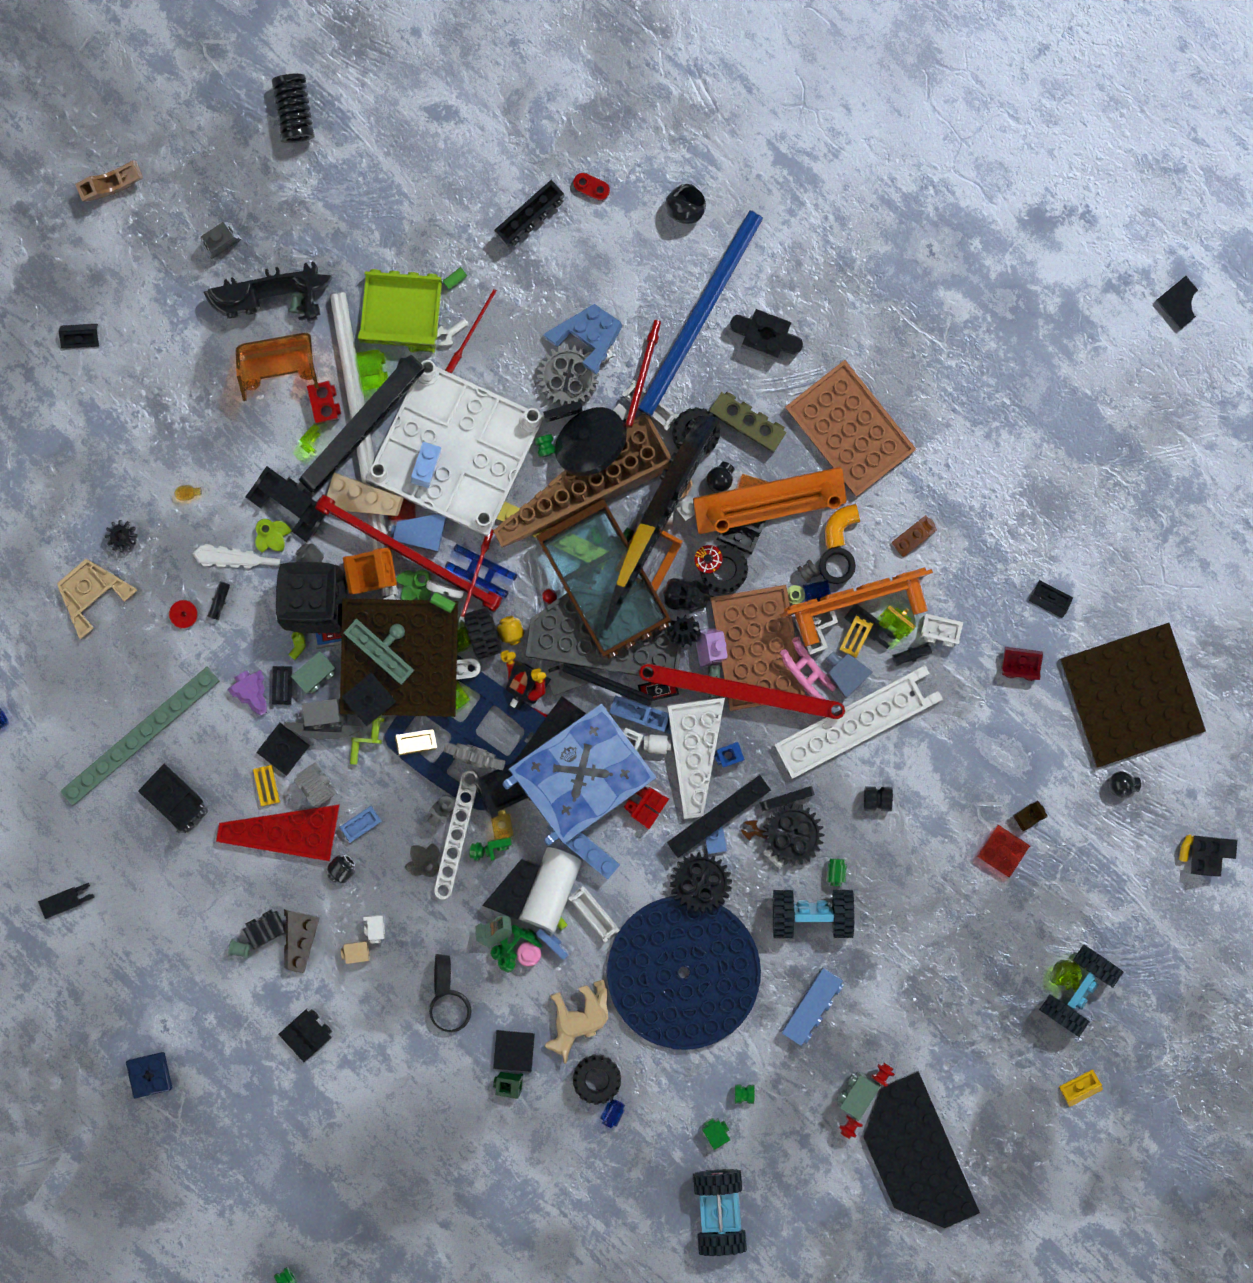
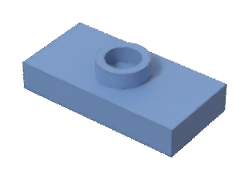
(360, 824)
(716, 841)
(553, 942)

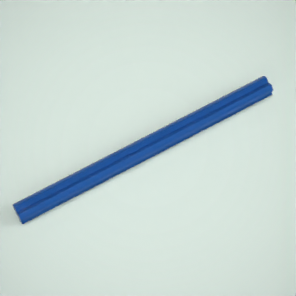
(700, 313)

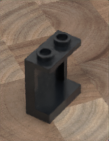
(494, 794)

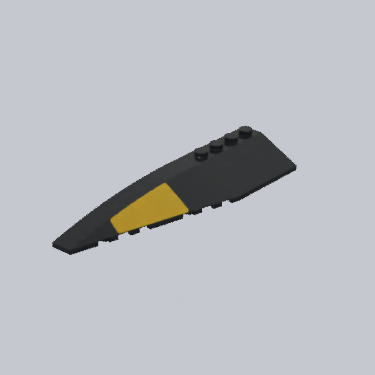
(662, 506)

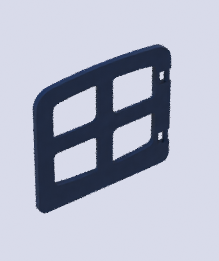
(465, 733)

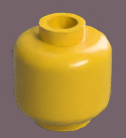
(510, 630)

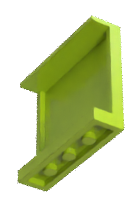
(400, 309)

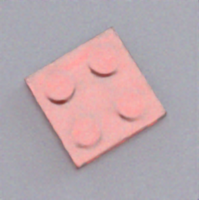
(1003, 851)

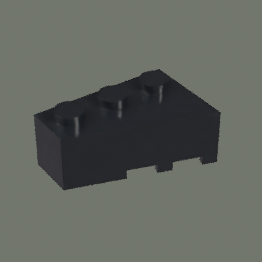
(513, 890)

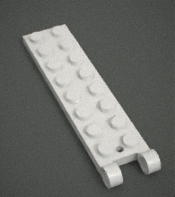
(860, 722)

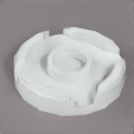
(442, 588)

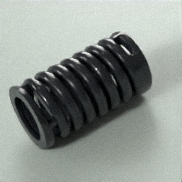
(296, 102)

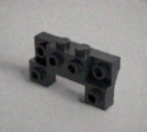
(289, 496)

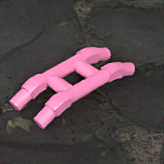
(806, 659)

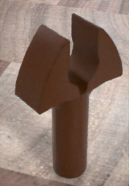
(758, 832)

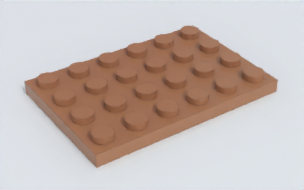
(850, 427)
(755, 639)

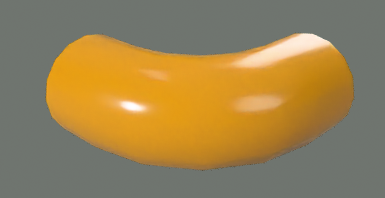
(837, 523)

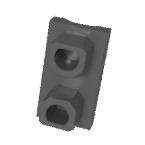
(441, 810)

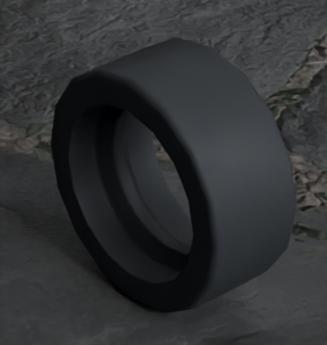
(837, 551)

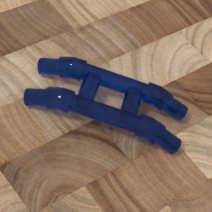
(469, 573)

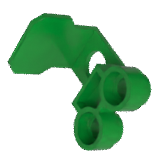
(505, 954)

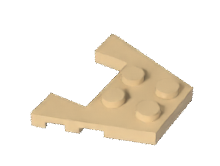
(84, 587)

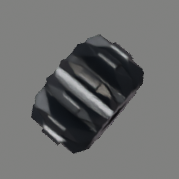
(115, 539)
(684, 631)

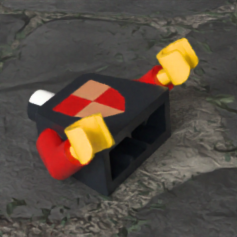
(523, 681)

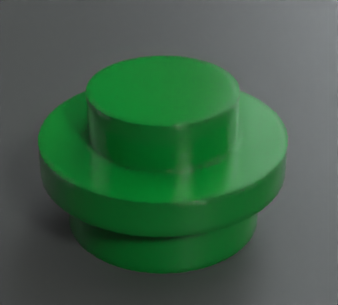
(476, 851)

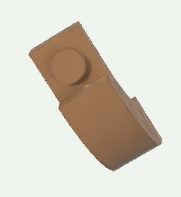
(109, 183)

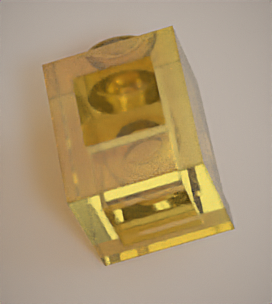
(505, 832)

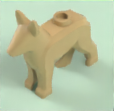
(577, 1023)

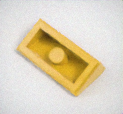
(1081, 1088)

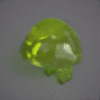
(1066, 974)

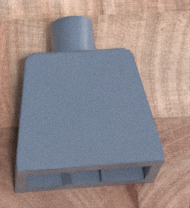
(847, 672)

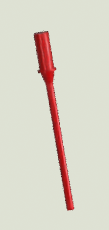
(458, 354)
(484, 547)

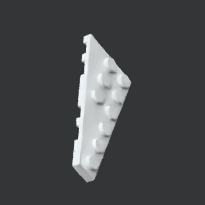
(694, 741)

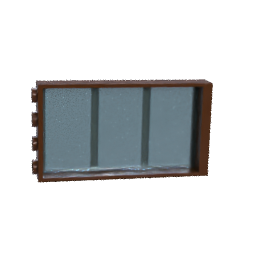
(588, 560)

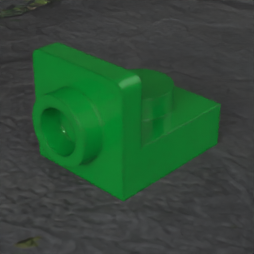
(500, 844)

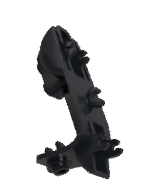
(244, 296)

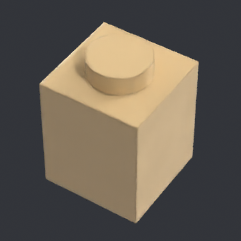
(355, 952)

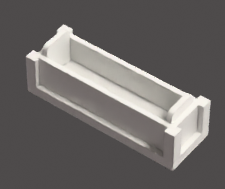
(662, 415)
(594, 913)

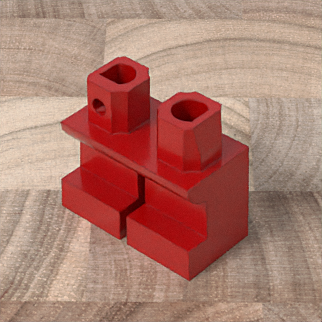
(641, 812)

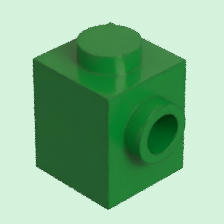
(716, 1132)

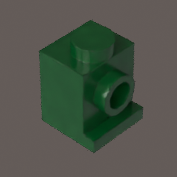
(508, 1090)

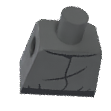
(219, 239)

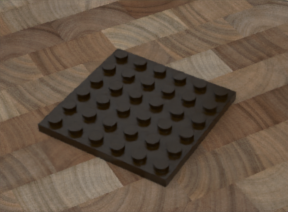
(427, 647)
(1132, 695)

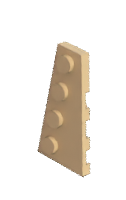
(363, 498)

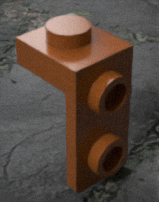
(914, 535)

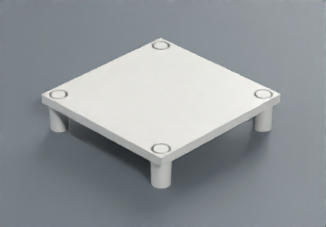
(480, 445)

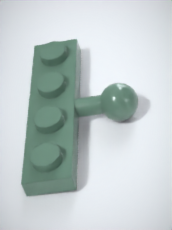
(379, 650)

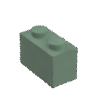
(314, 672)

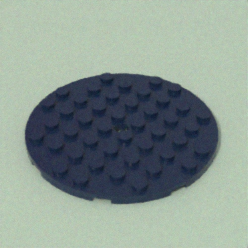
(689, 1009)

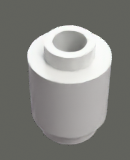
(657, 744)

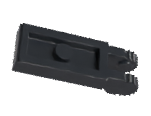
(876, 628)
(63, 901)

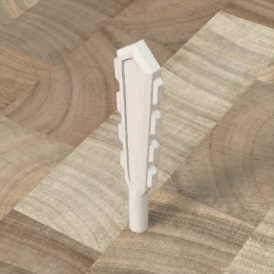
(221, 556)

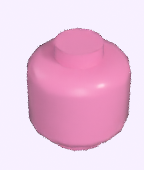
(528, 954)

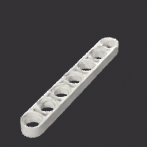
(450, 841)

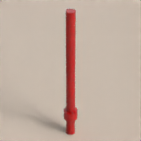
(652, 340)

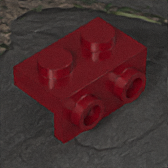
(1022, 663)

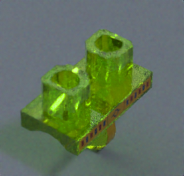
(898, 620)

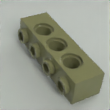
(769, 442)

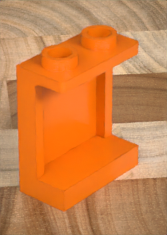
(369, 571)

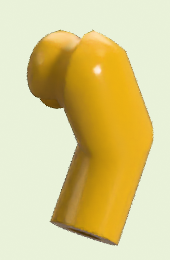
(1185, 847)

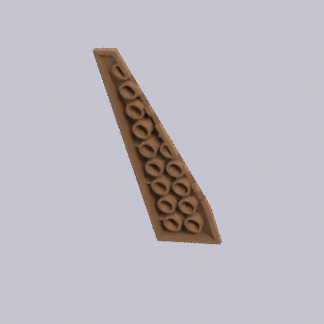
(566, 495)

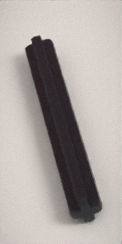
(608, 684)

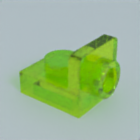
(311, 435)

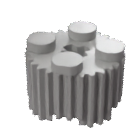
(315, 785)

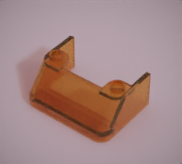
(275, 358)

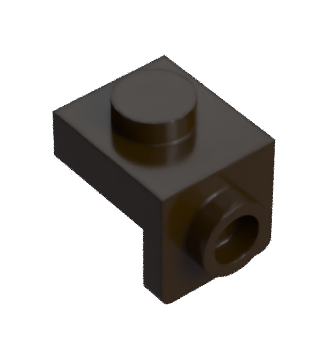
(1030, 815)

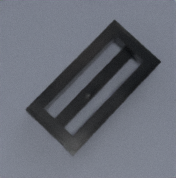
(274, 685)

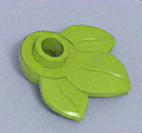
(273, 537)

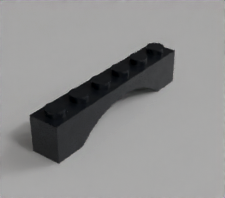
(718, 816)

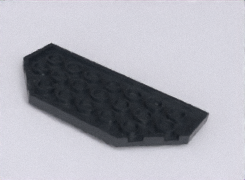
(916, 1155)

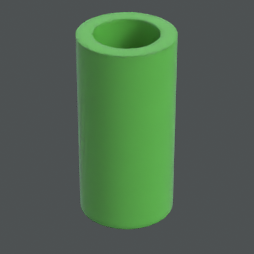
(454, 278)
(442, 602)

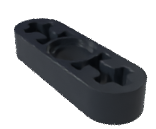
(787, 798)

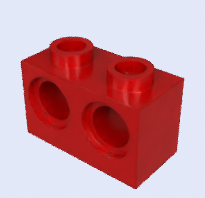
(319, 404)

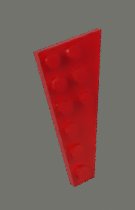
(297, 833)

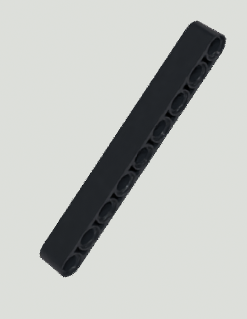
(362, 424)

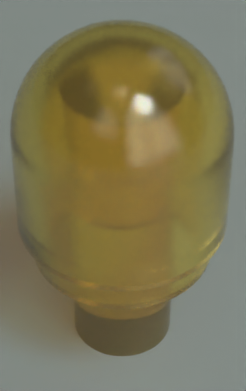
(187, 492)

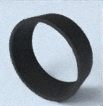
(442, 975)
(464, 999)

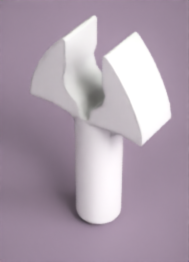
(450, 332)

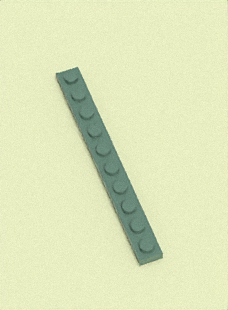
(140, 735)

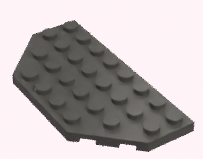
(561, 637)

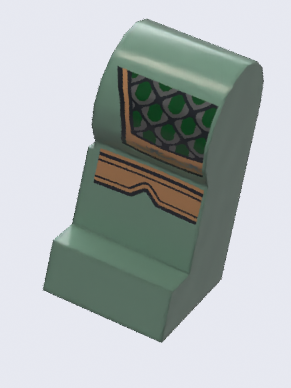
(494, 931)

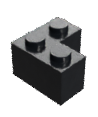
(1209, 853)

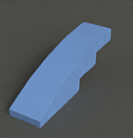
(641, 714)

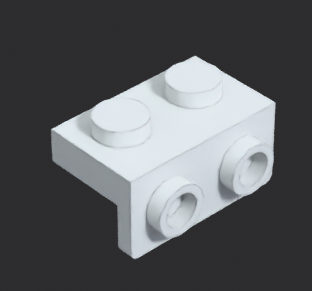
(941, 629)

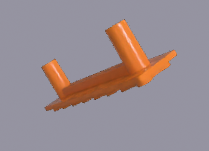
(769, 500)
(907, 581)

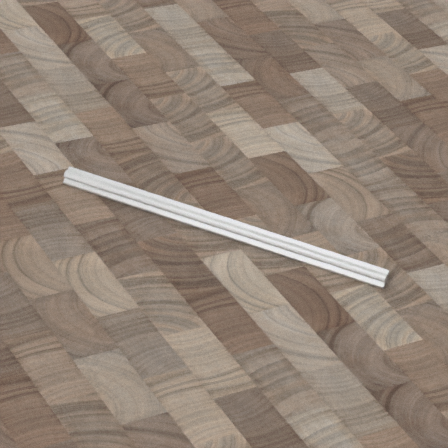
(356, 402)

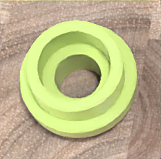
(790, 590)

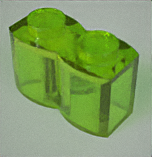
(371, 369)

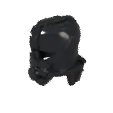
(686, 595)

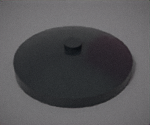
(590, 441)

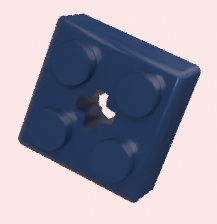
(155, 1064)

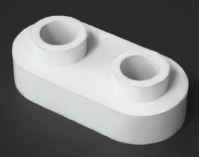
(462, 668)

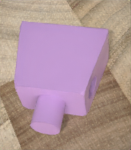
(711, 647)

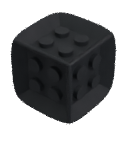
(310, 597)

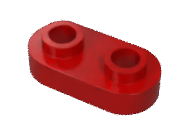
(591, 186)

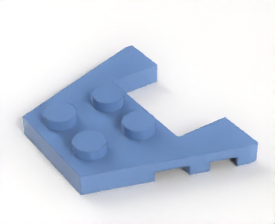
(593, 328)

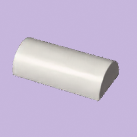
(550, 889)

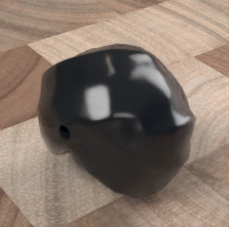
(685, 204)

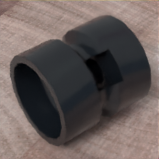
(878, 798)

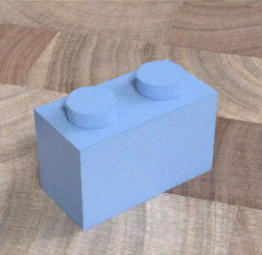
(425, 464)

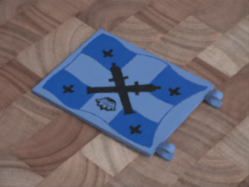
(581, 774)

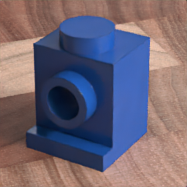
(737, 755)

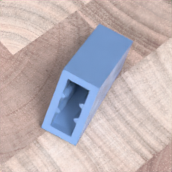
(420, 532)

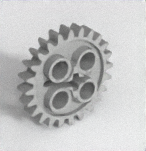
(551, 372)
(474, 756)

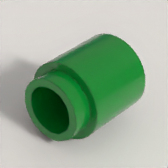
(836, 872)

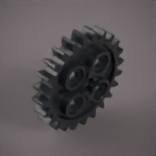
(789, 851)
(717, 890)

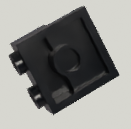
(306, 1034)

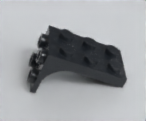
(174, 799)

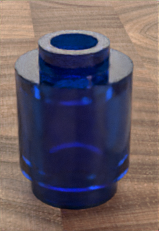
(612, 1113)

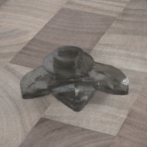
(422, 858)

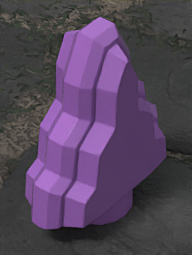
(250, 690)

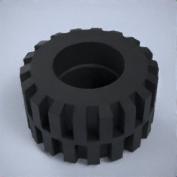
(684, 419)
(739, 577)
(482, 633)
(594, 1096)

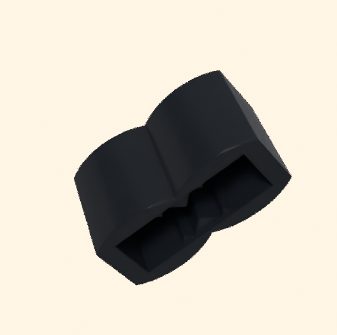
(265, 929)

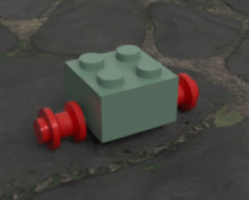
(859, 1096)

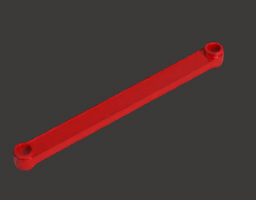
(327, 505)
(742, 691)

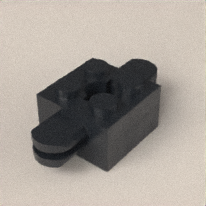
(766, 334)

